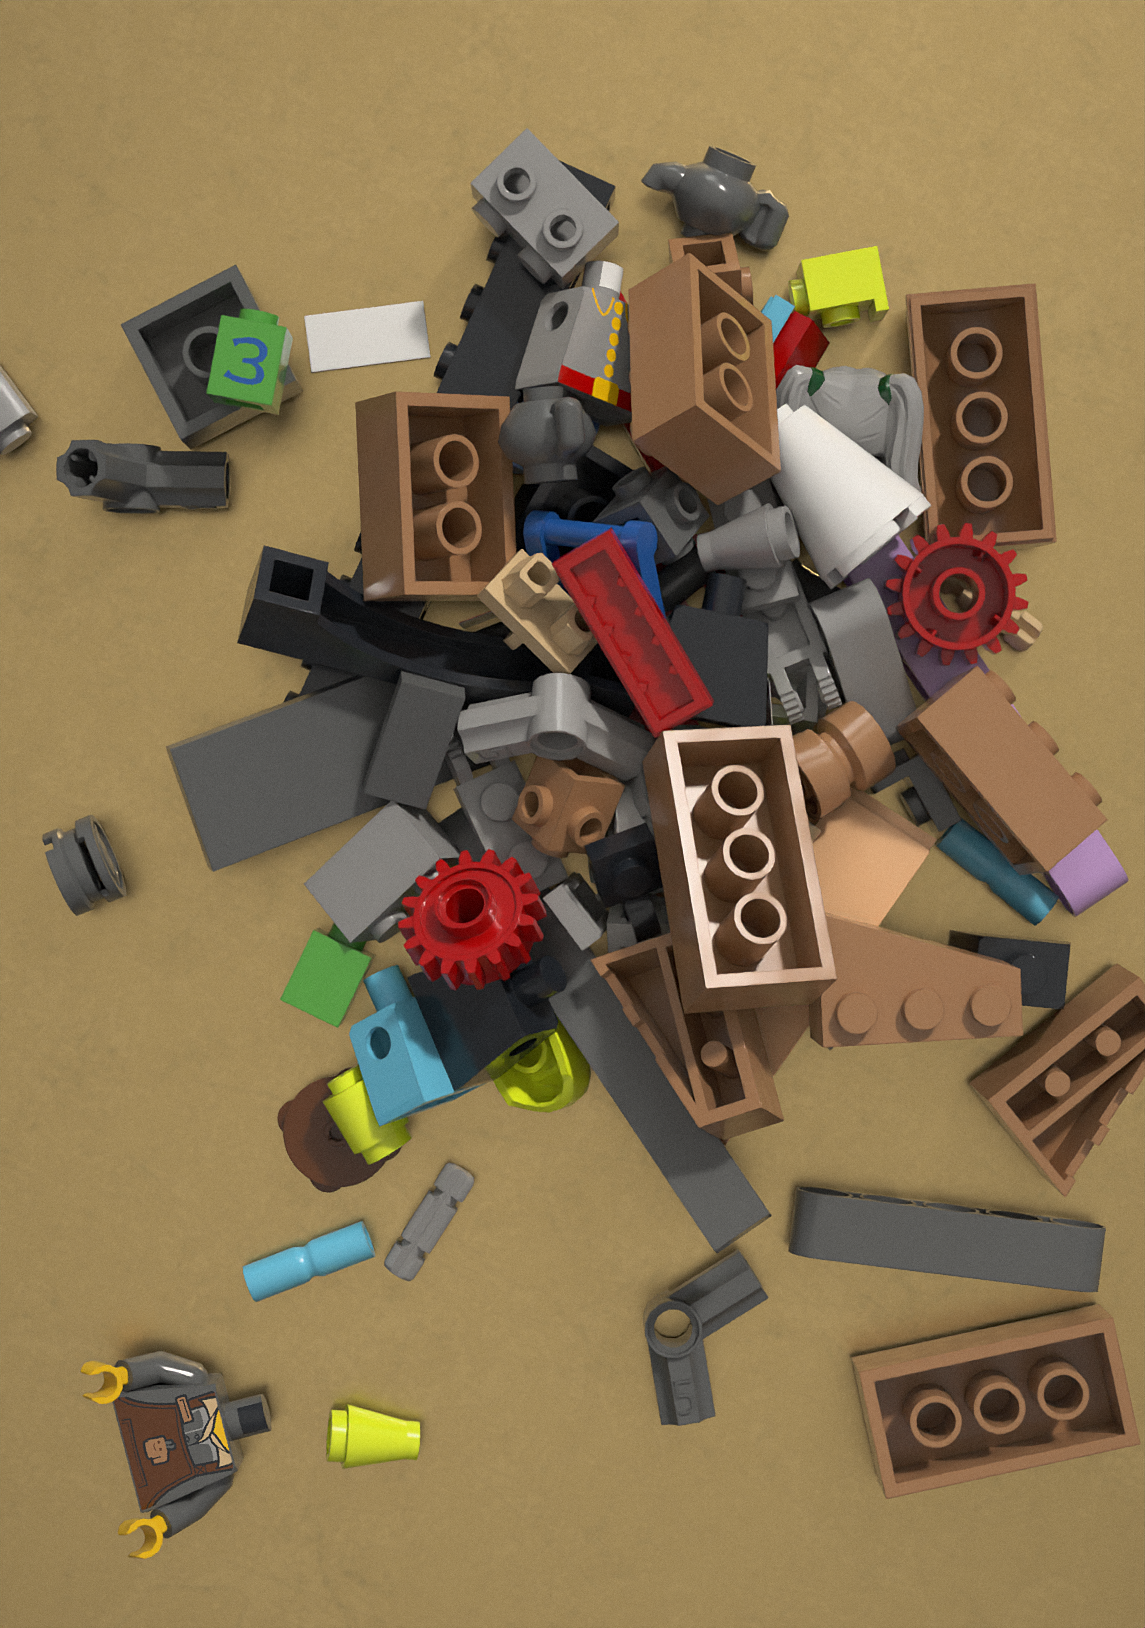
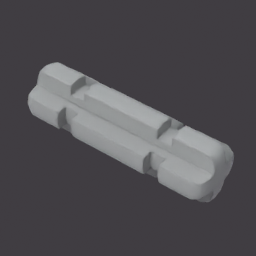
(429, 1222)

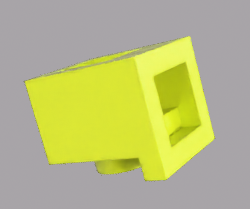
(840, 287)

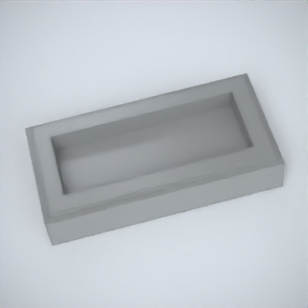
(578, 910)

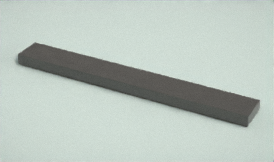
(687, 1156)

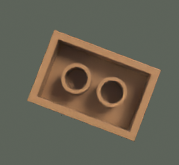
(702, 380)
(433, 495)
(1003, 771)

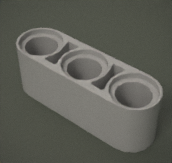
(864, 654)

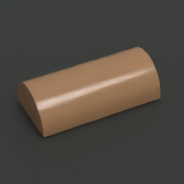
(983, 414)

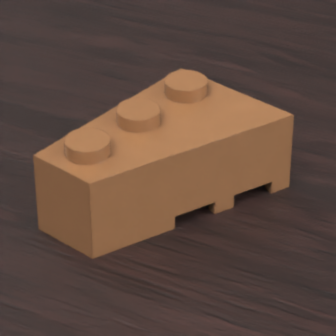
(911, 991)
(708, 1057)
(1071, 1075)

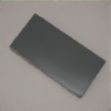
(413, 740)

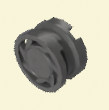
(84, 865)

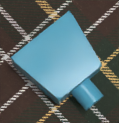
(399, 1053)

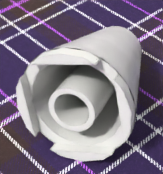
(839, 494)

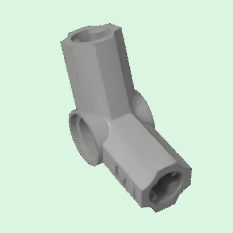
(555, 724)

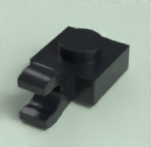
(625, 873)

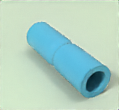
(988, 865)
(301, 1264)

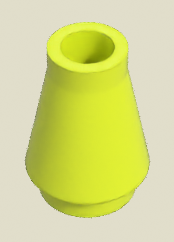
(368, 1438)

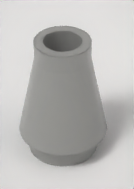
(751, 542)

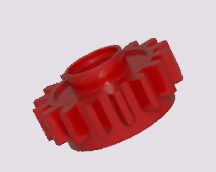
(990, 585)
(473, 920)

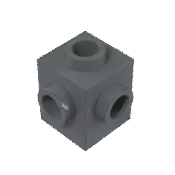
(664, 502)

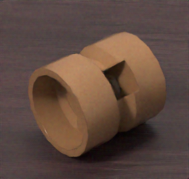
(841, 755)

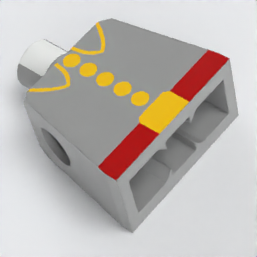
(584, 345)

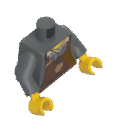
(176, 1438)

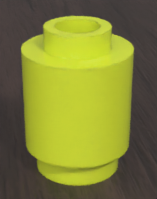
(356, 1119)

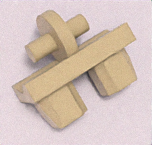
(538, 612)

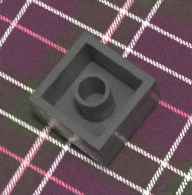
(178, 349)

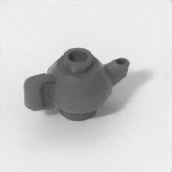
(720, 198)
(547, 435)

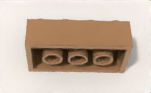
(738, 869)
(995, 1401)

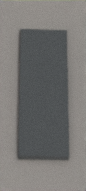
(288, 768)

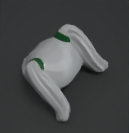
(867, 406)

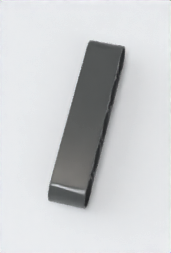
(947, 1239)

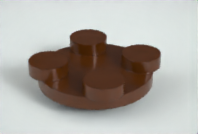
(317, 1143)

